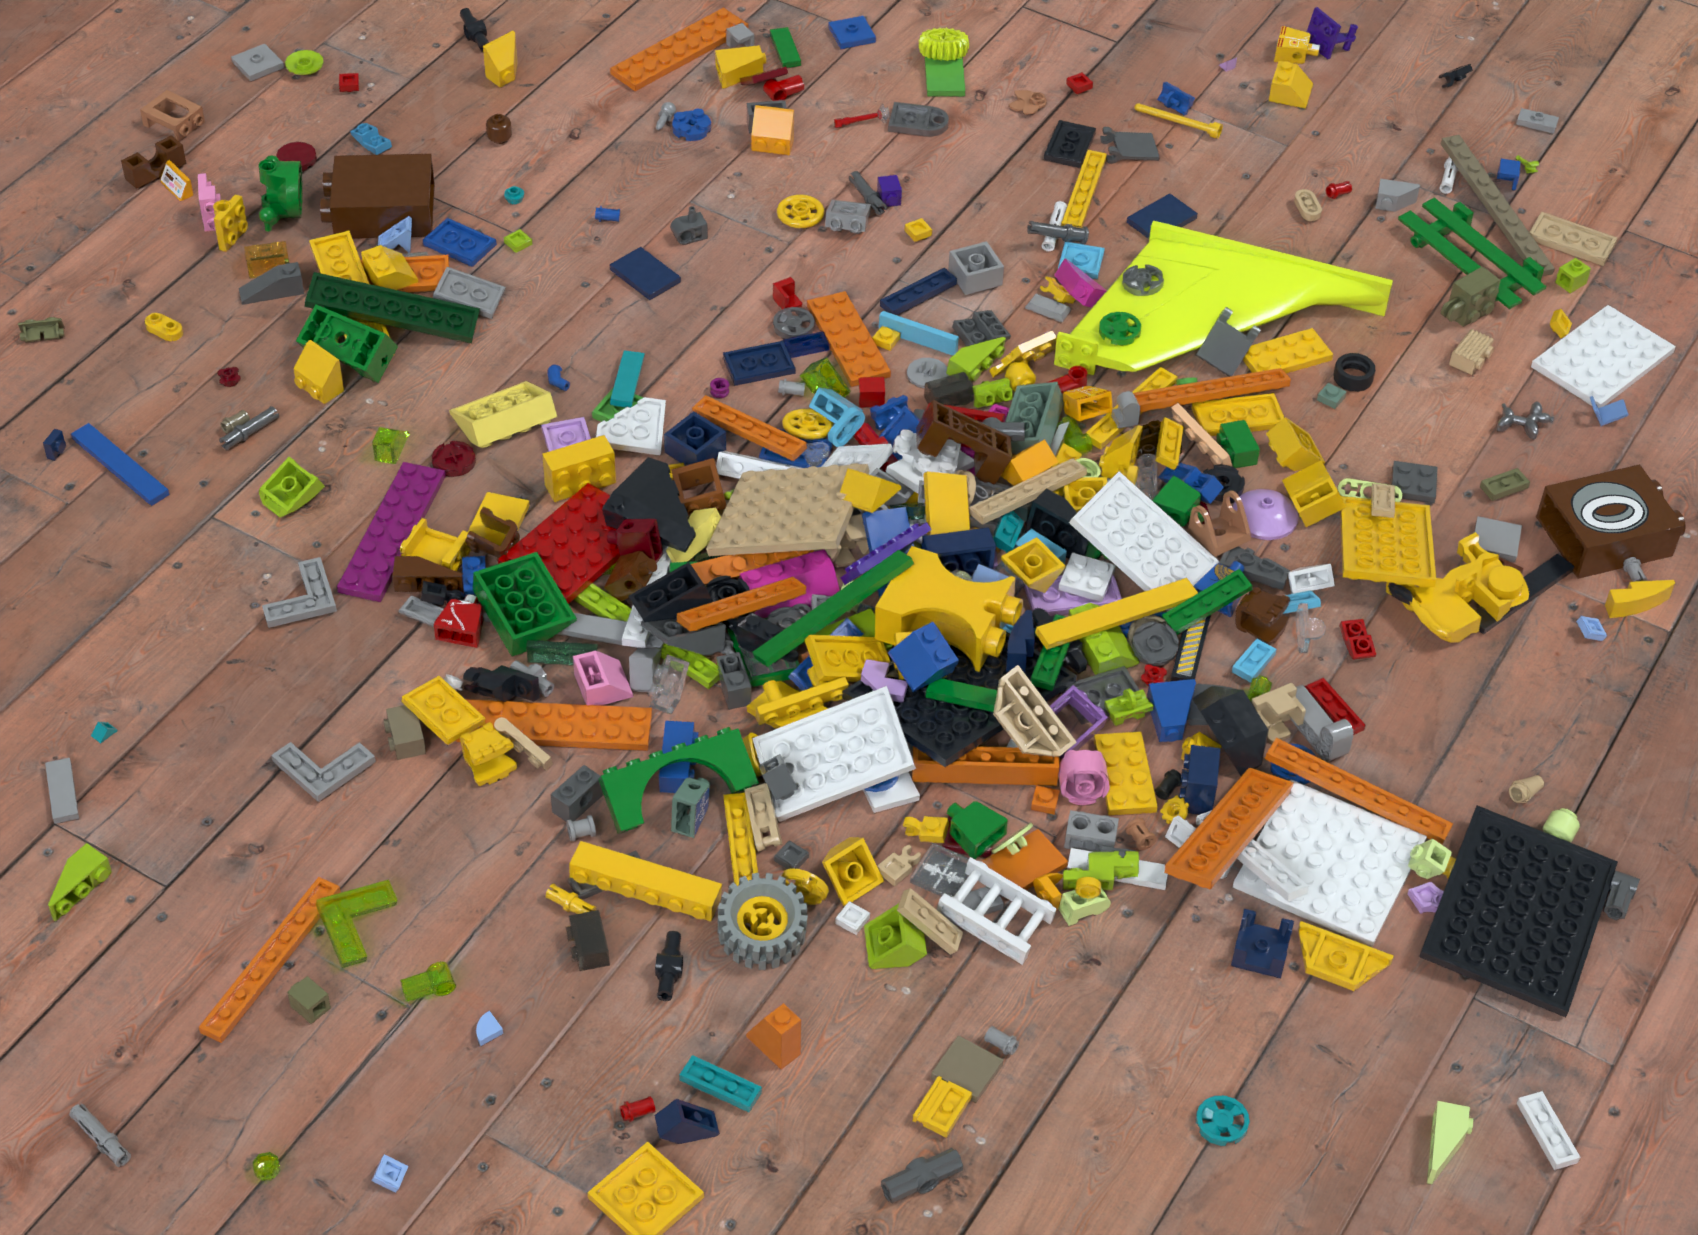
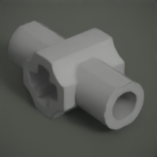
(545, 686)

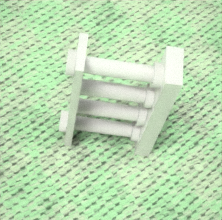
(984, 929)

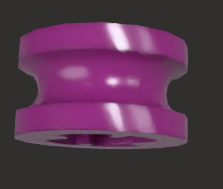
(719, 383)

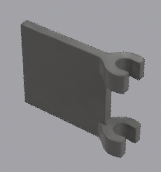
(1129, 145)
(1225, 345)

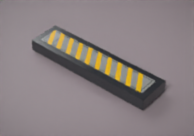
(1190, 651)

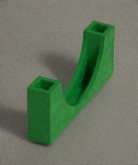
(721, 753)

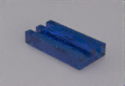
(806, 344)

